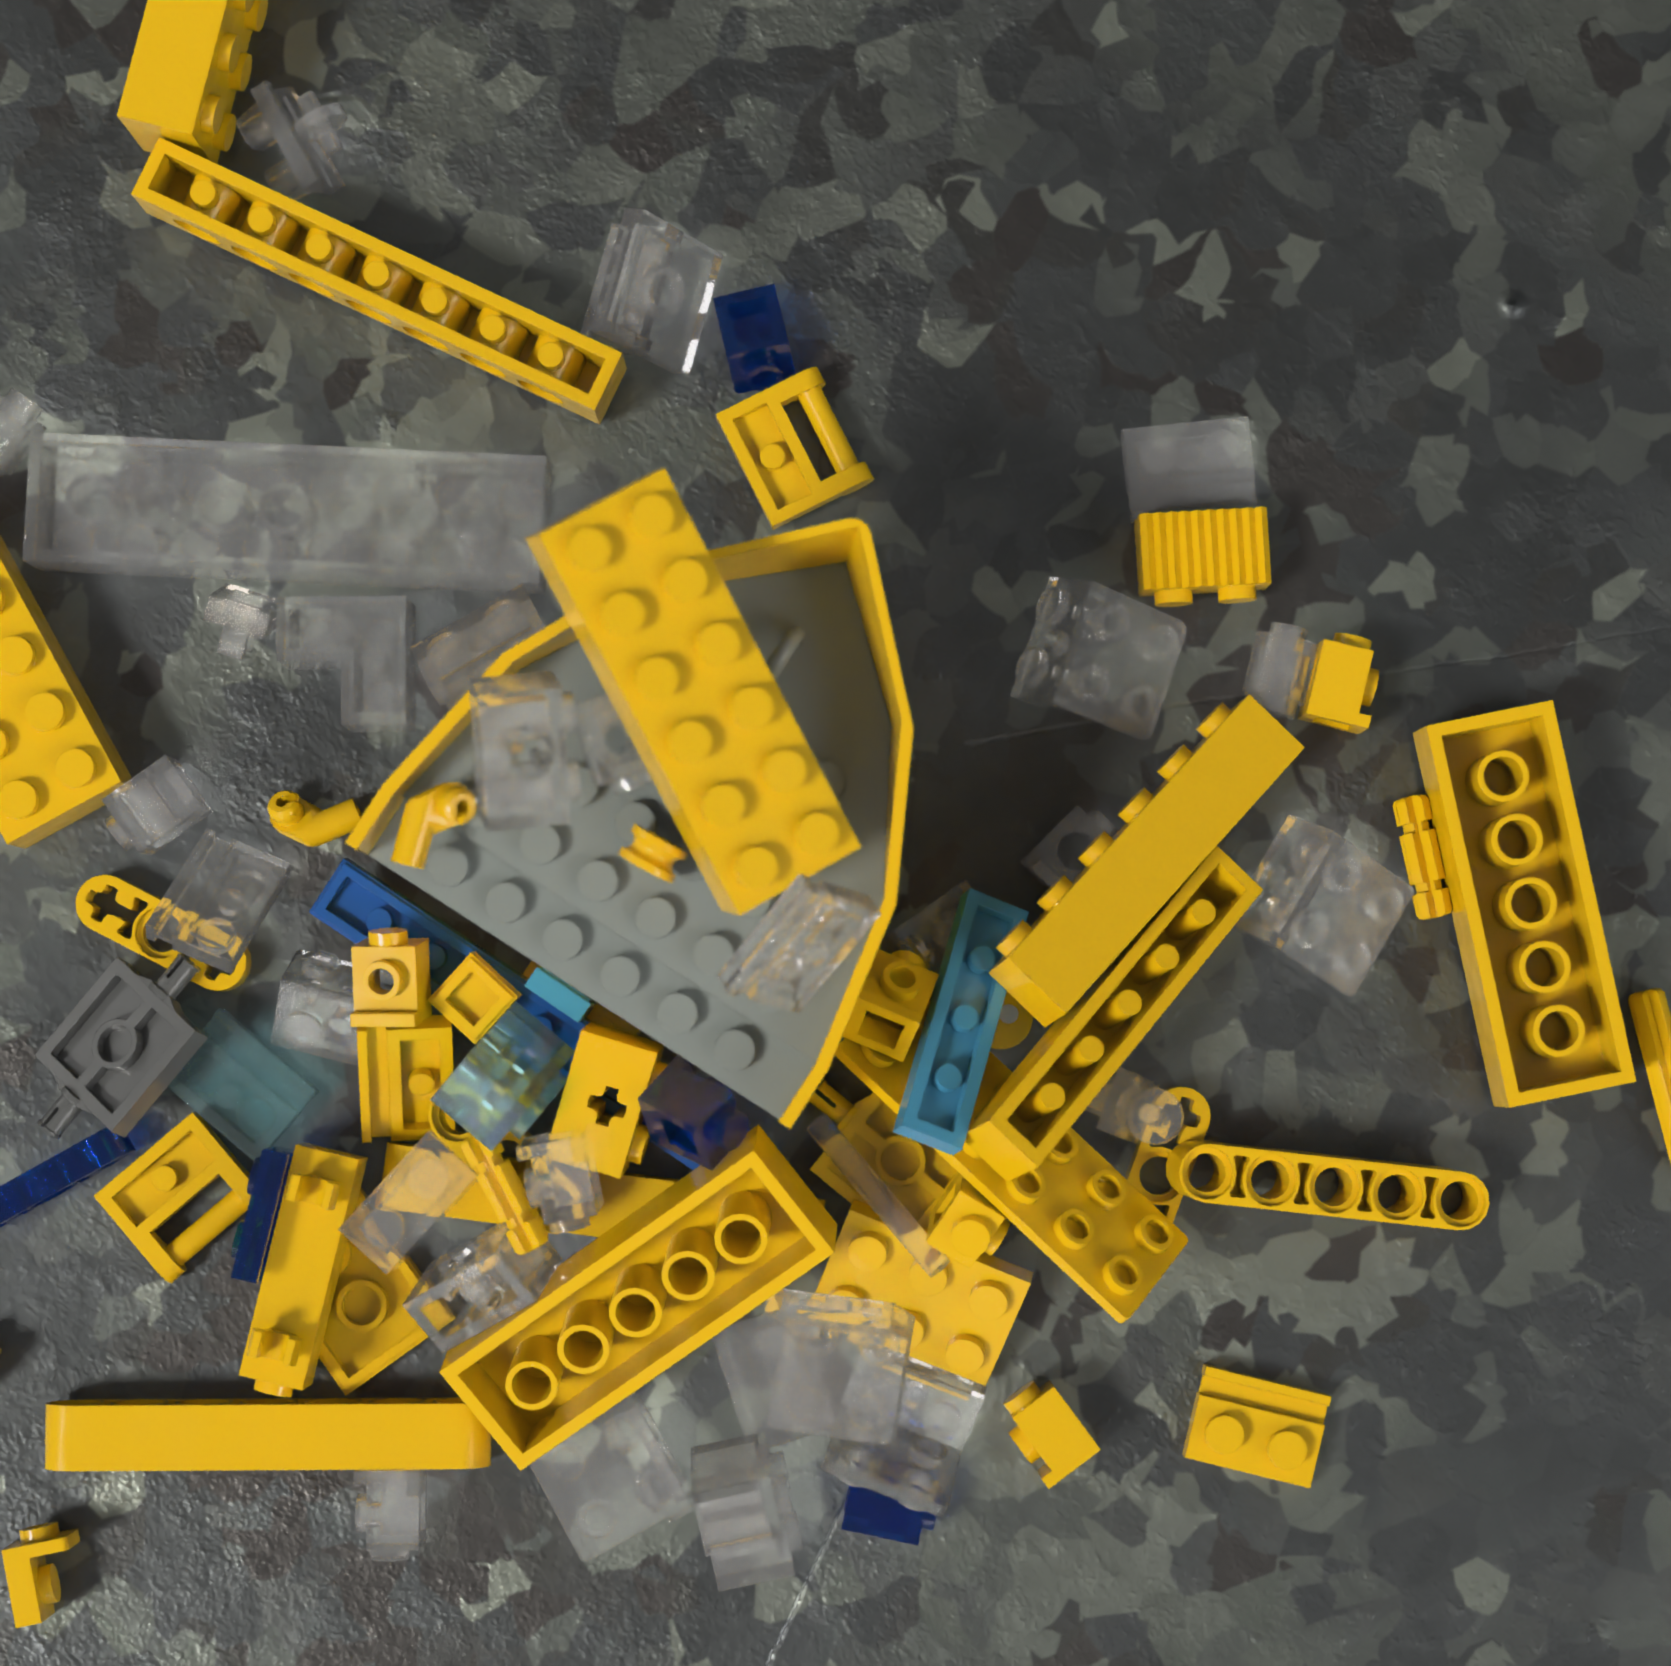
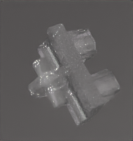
(303, 133)
(1137, 1109)

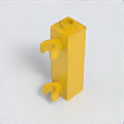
(302, 1269)

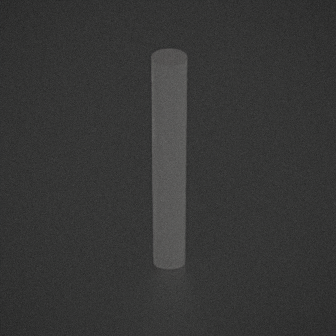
(877, 1194)

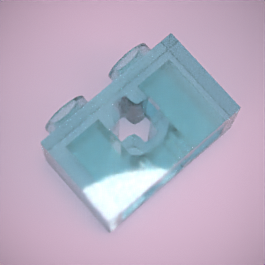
(506, 1078)

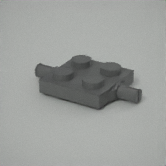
(120, 1047)

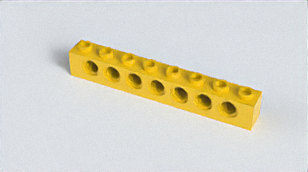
(379, 280)

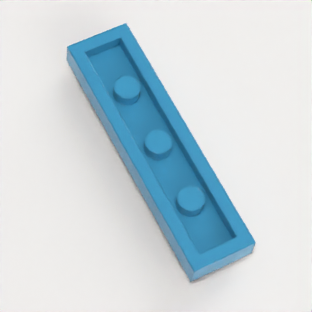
(958, 1026)

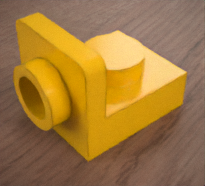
(30, 1580)

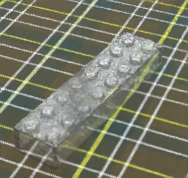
(285, 512)

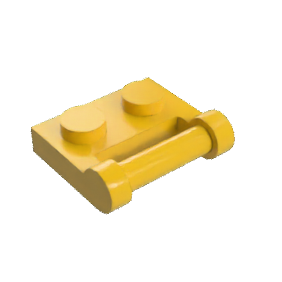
(775, 456)
(165, 1182)

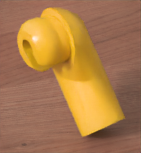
(429, 815)
(309, 823)

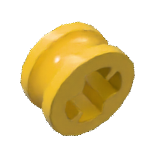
(653, 853)

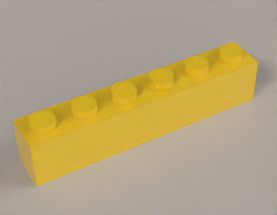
(1145, 860)
(1109, 1020)

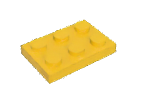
(957, 1313)

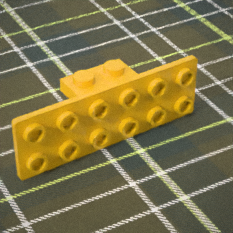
(1067, 1206)

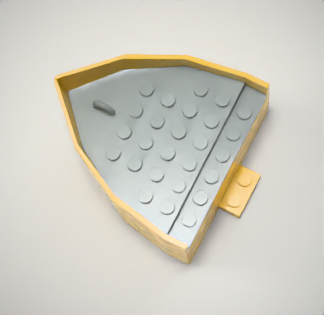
(657, 945)

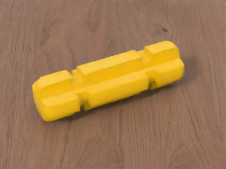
(1422, 857)
(506, 1195)

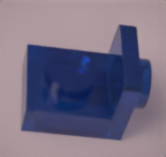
(754, 338)

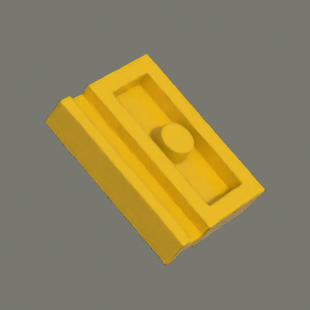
(400, 1075)
(1256, 1426)

